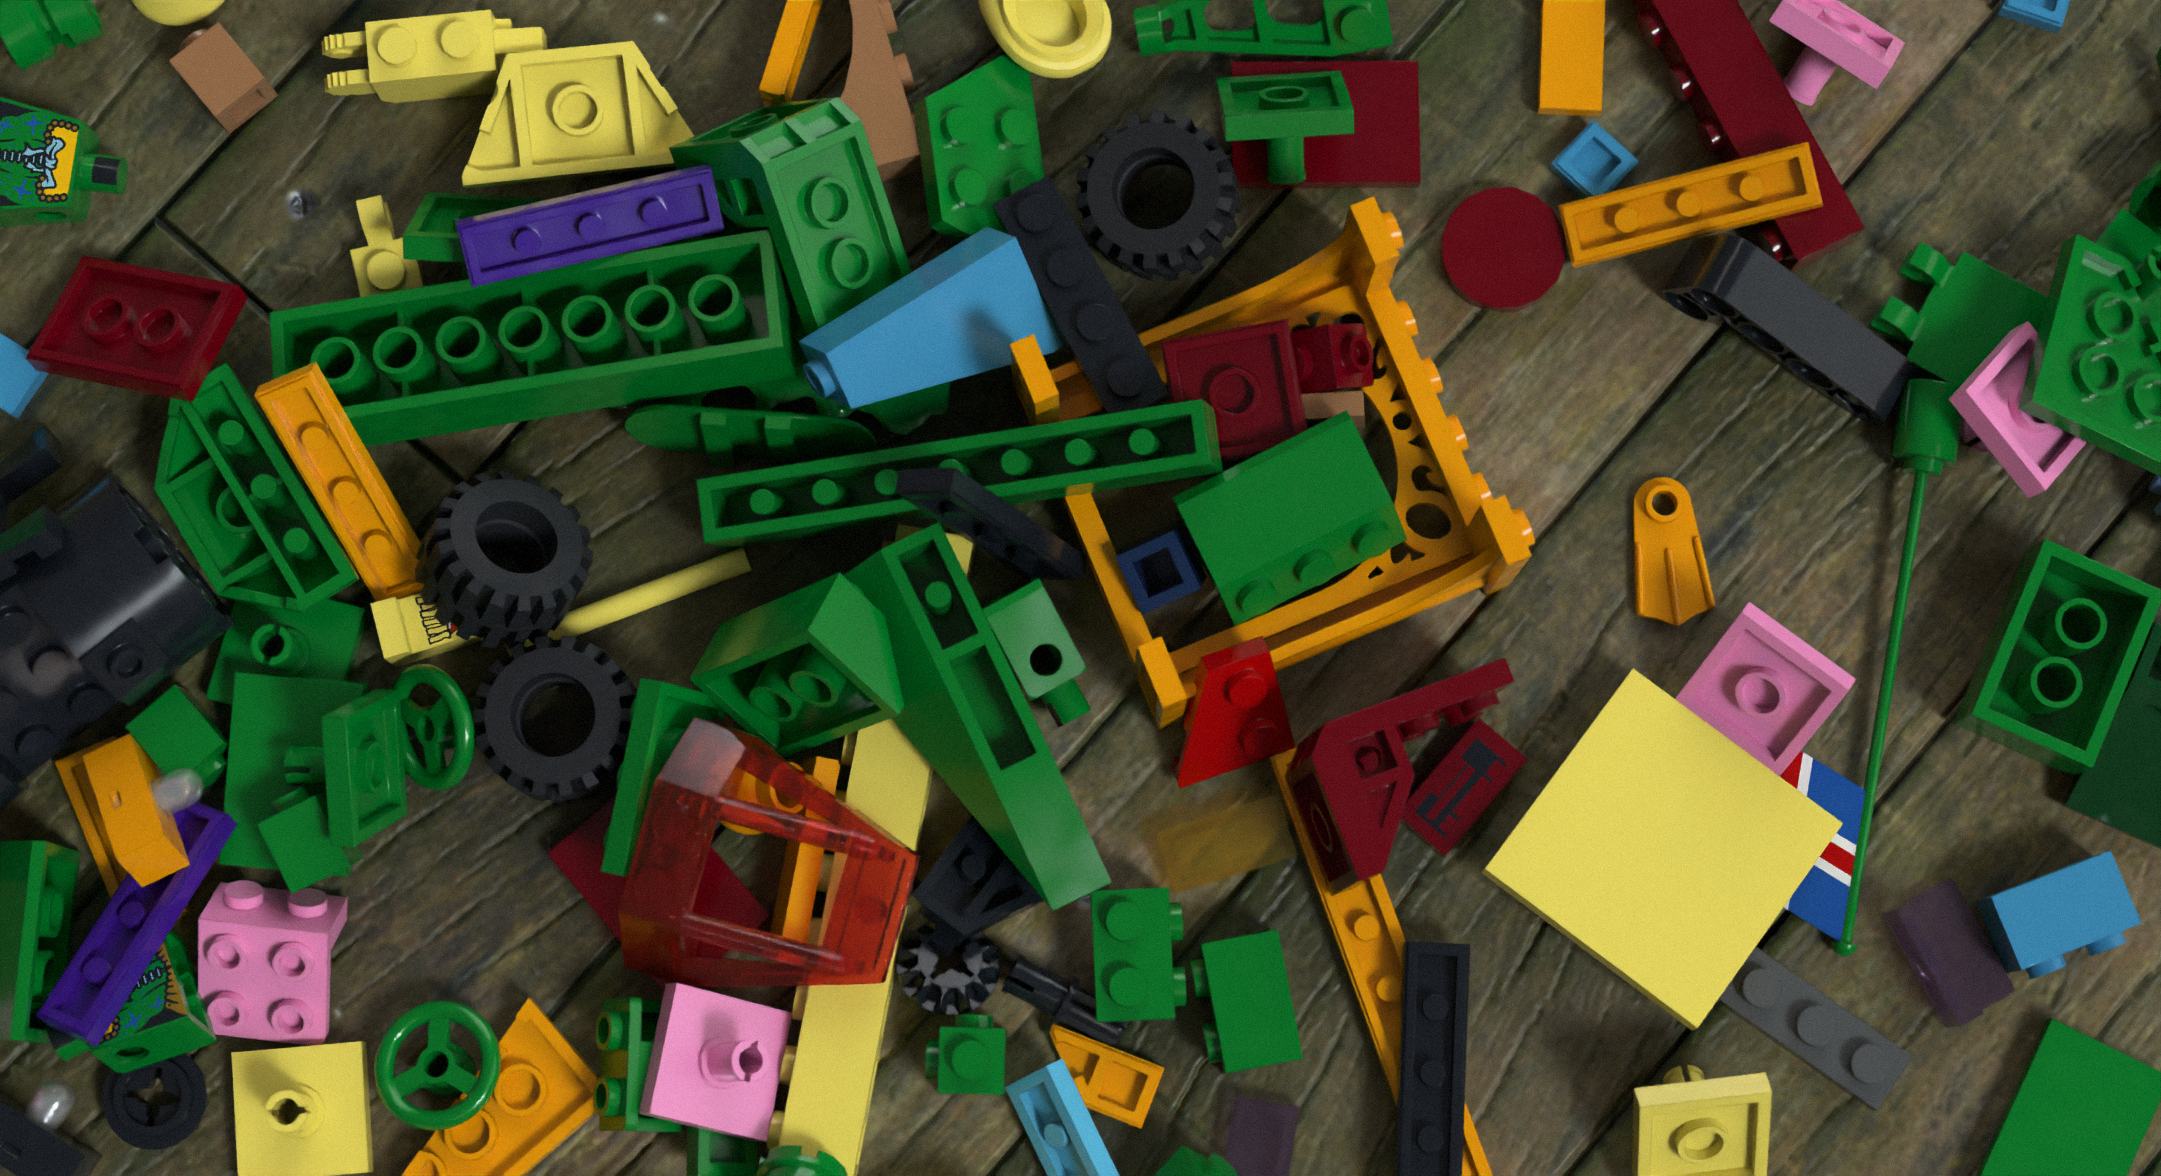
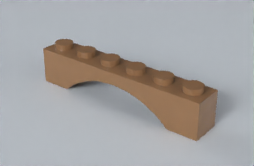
(878, 88)

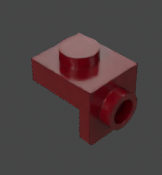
(1333, 357)

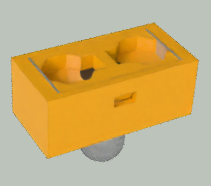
(141, 807)

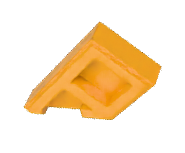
(1108, 1077)

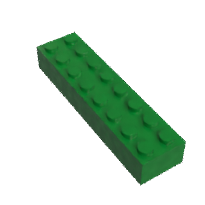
(549, 339)

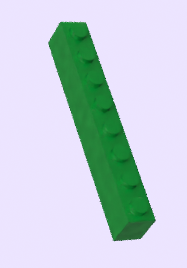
(1012, 463)

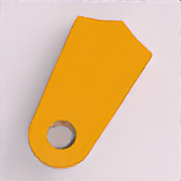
(1668, 557)

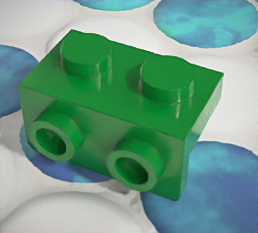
(1134, 955)
(619, 1035)

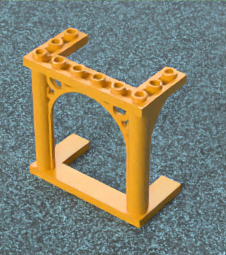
(1485, 536)

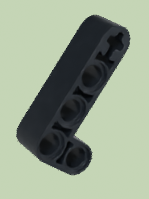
(1790, 321)

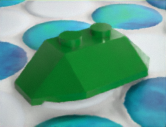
(246, 502)

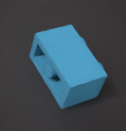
(2058, 914)

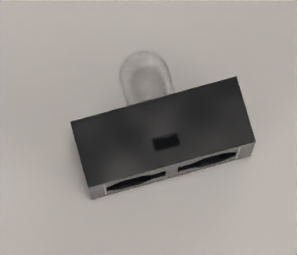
(33, 1137)

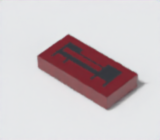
(1461, 787)

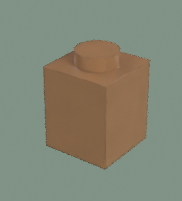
(222, 76)

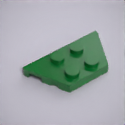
(977, 146)

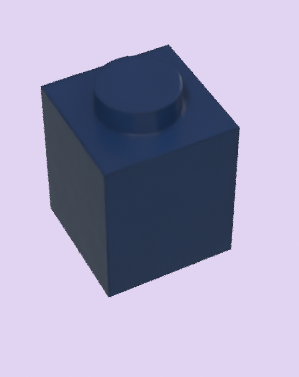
(1161, 567)

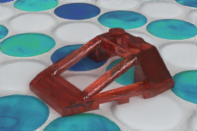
(672, 849)

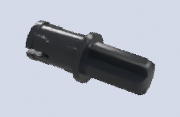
(1060, 999)

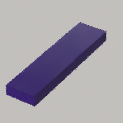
(590, 225)
(132, 932)

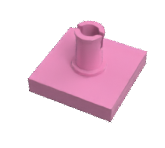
(1833, 38)
(1989, 403)
(1765, 689)
(715, 1062)

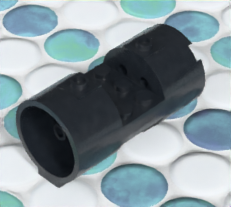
(94, 626)

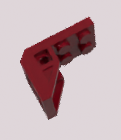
(1357, 809)

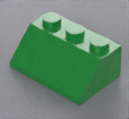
(1290, 518)
(804, 667)
(35, 931)

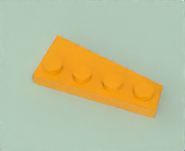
(535, 1107)

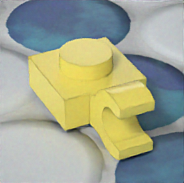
(381, 263)

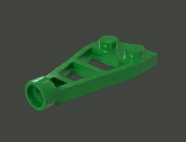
(1340, 30)

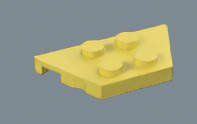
(574, 117)

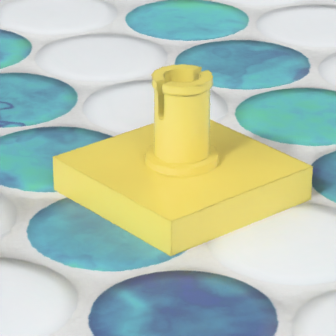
(303, 1111)
(1702, 1125)

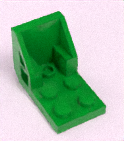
(819, 192)

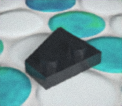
(972, 886)

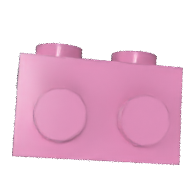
(268, 961)

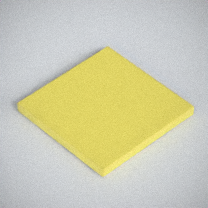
(1662, 849)

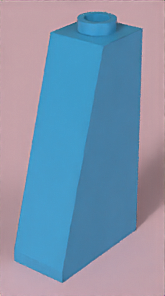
(932, 325)

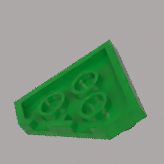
(2098, 356)

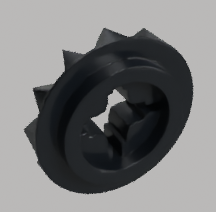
(953, 991)
(175, 1122)

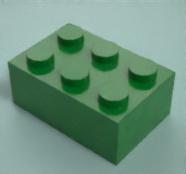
(2059, 658)

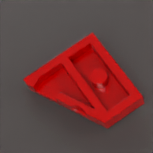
(1233, 715)

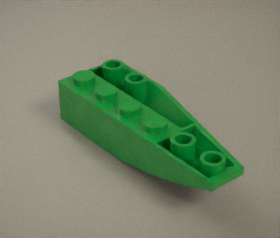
(973, 718)

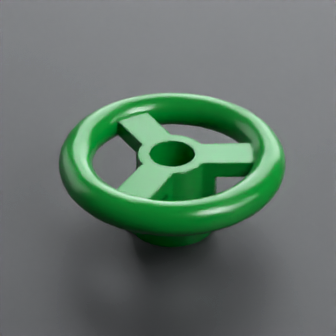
(437, 727)
(460, 1072)

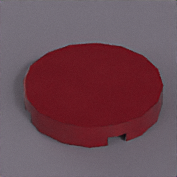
(1502, 249)

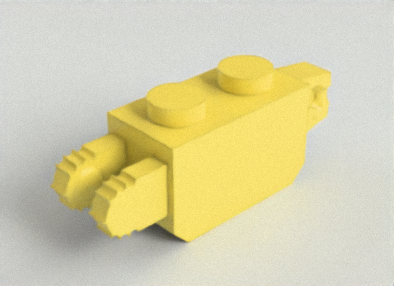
(428, 56)

